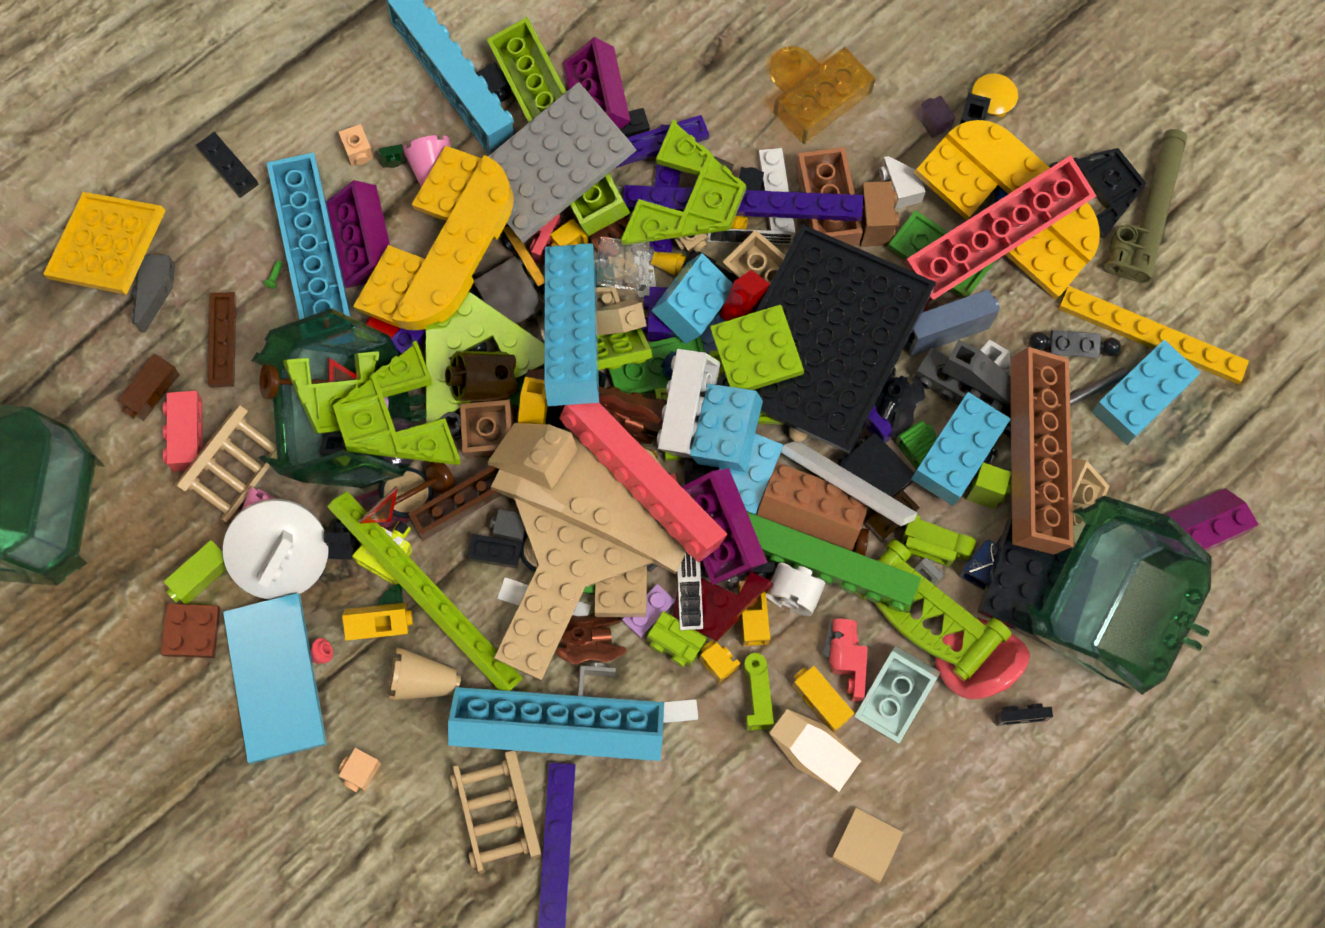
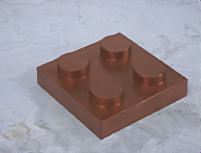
(190, 631)

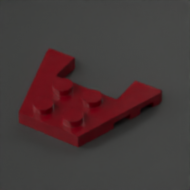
(722, 607)

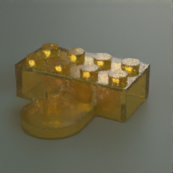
(816, 92)

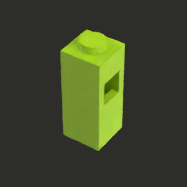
(196, 573)

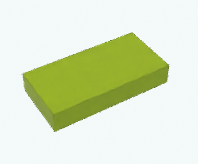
(932, 552)

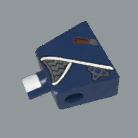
(980, 565)

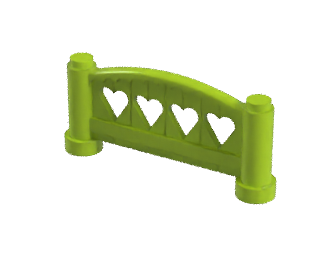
(978, 638)

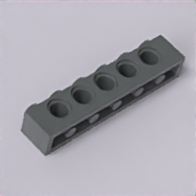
(948, 390)

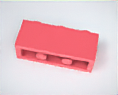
(183, 429)

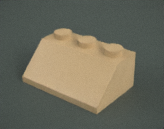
(757, 255)
(1086, 488)

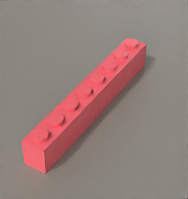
(644, 478)

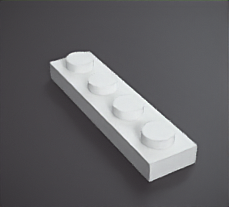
(775, 179)

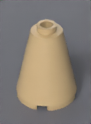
(420, 677)

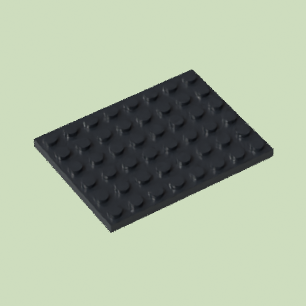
(849, 328)

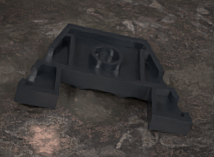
(1113, 182)

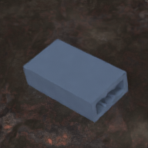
(953, 322)

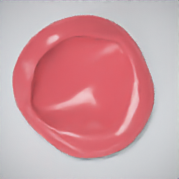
(996, 673)

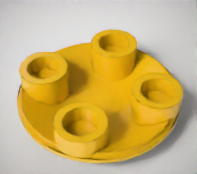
(1000, 90)

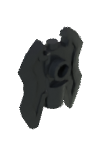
(900, 400)

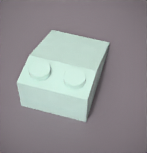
(897, 694)

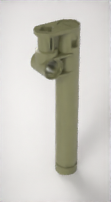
(1138, 255)

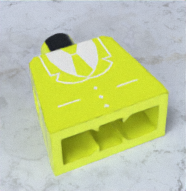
(368, 561)

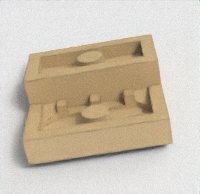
(867, 845)

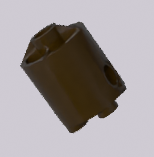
(481, 376)

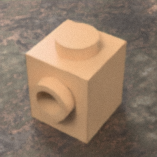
(356, 145)
(358, 770)

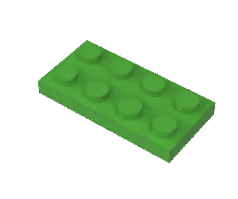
(921, 232)
(648, 376)

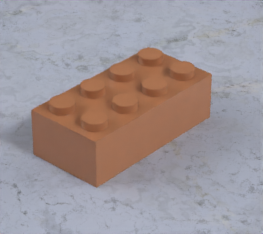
(828, 173)
(812, 507)

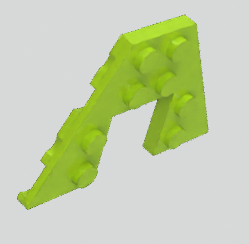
(711, 203)
(465, 329)
(368, 425)

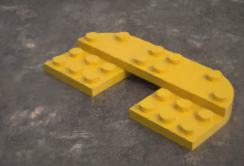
(985, 155)
(476, 205)

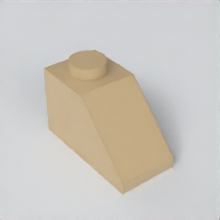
(620, 317)

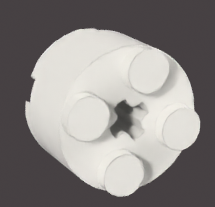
(795, 589)

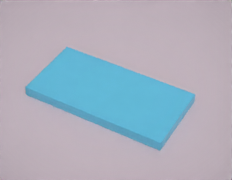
(274, 678)

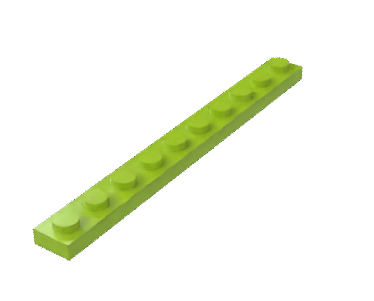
(424, 592)

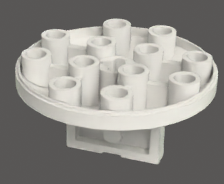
(275, 548)

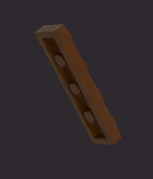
(222, 340)

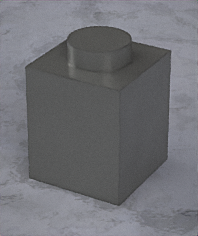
(508, 526)

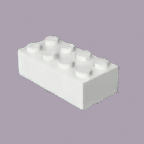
(685, 399)

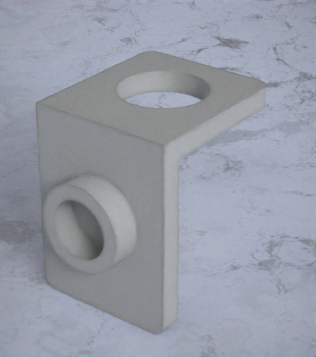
(594, 669)

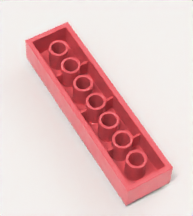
(1002, 226)

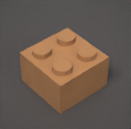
(878, 213)
(485, 426)

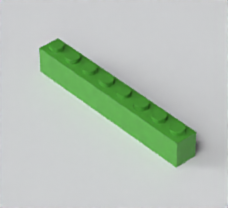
(837, 565)

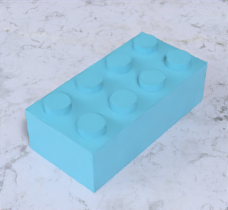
(1145, 392)
(960, 449)

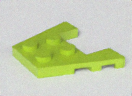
(320, 398)

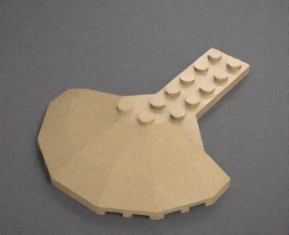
(580, 536)

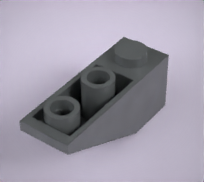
(153, 287)
(978, 371)

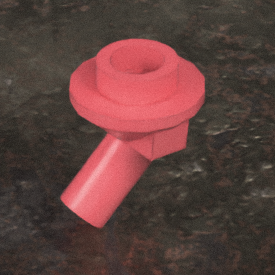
(321, 651)

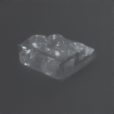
(624, 264)

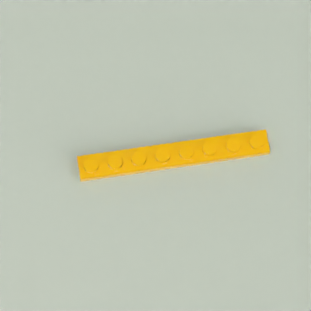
(1152, 334)

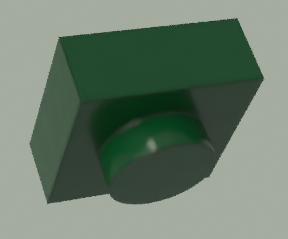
(392, 156)

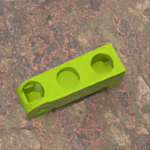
(939, 536)
(757, 671)

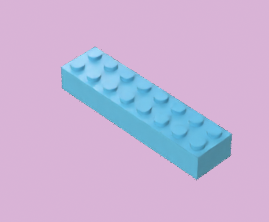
(452, 72)
(307, 235)
(571, 325)
(556, 724)

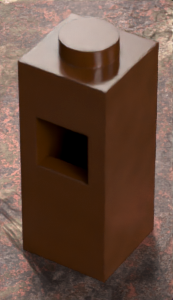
(148, 388)

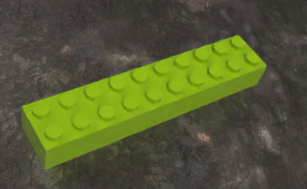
(536, 88)

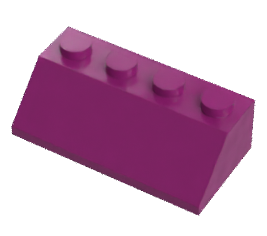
(598, 72)
(358, 231)
(722, 502)
(1215, 519)

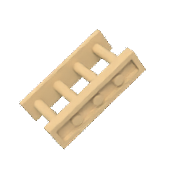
(206, 461)
(522, 818)

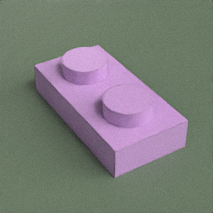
(657, 602)

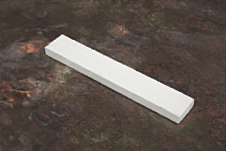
(849, 483)

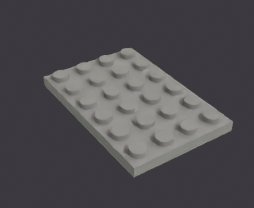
(559, 159)

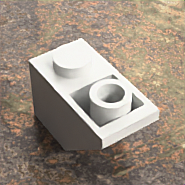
(904, 181)

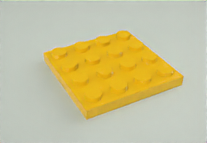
(104, 242)

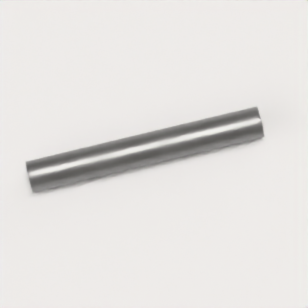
(1098, 386)

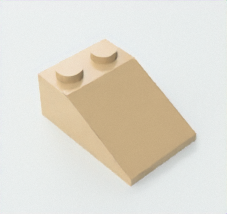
(535, 453)

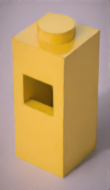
(533, 402)
(377, 621)
(755, 621)
(822, 698)

